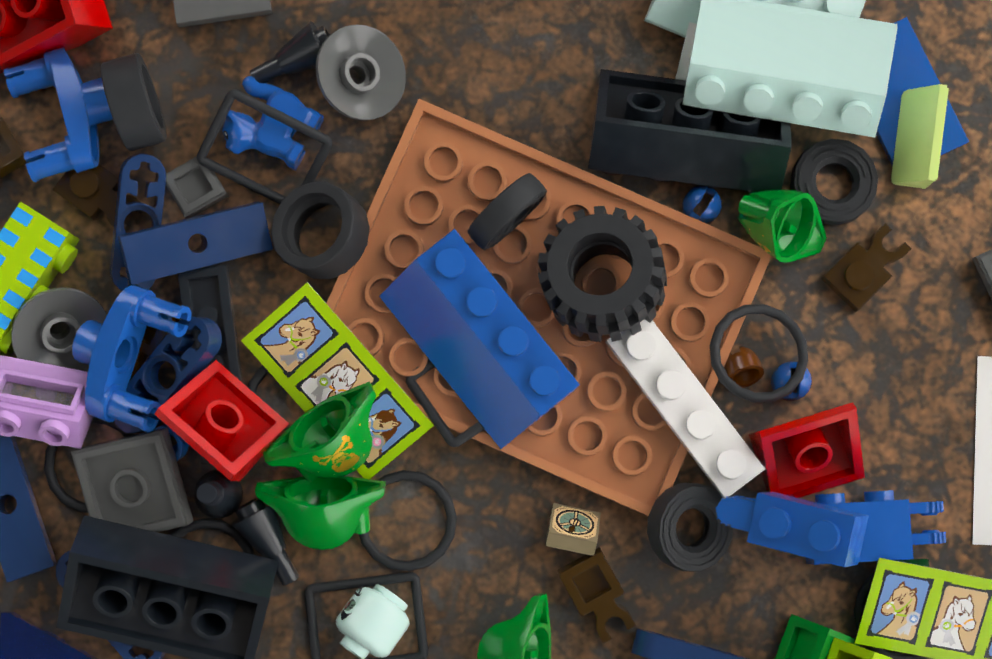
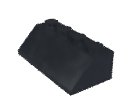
(650, 134)
(165, 592)

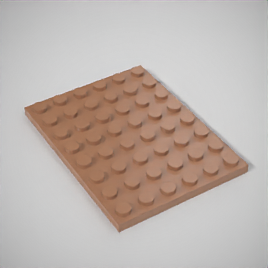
(606, 429)

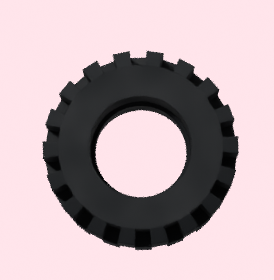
(593, 237)

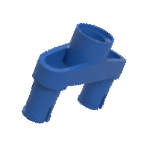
(82, 109)
(113, 351)

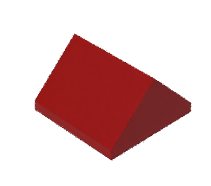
(223, 421)
(811, 452)

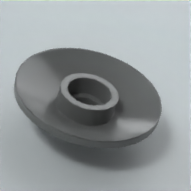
(377, 64)
(32, 325)

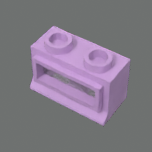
(43, 402)

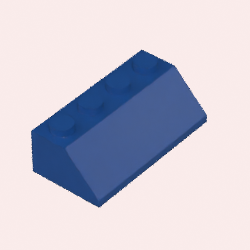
(478, 339)

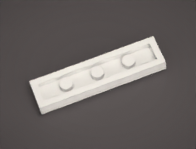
(687, 408)

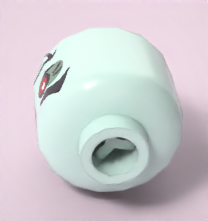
(372, 622)

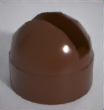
(744, 367)

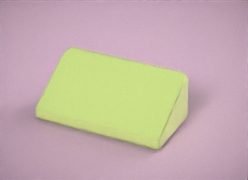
(919, 136)

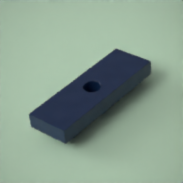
(224, 237)
(23, 536)

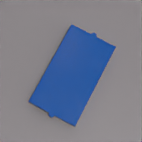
(909, 71)

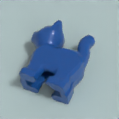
(269, 134)

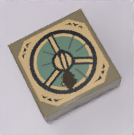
(573, 529)

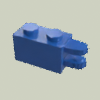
(888, 525)
(797, 526)

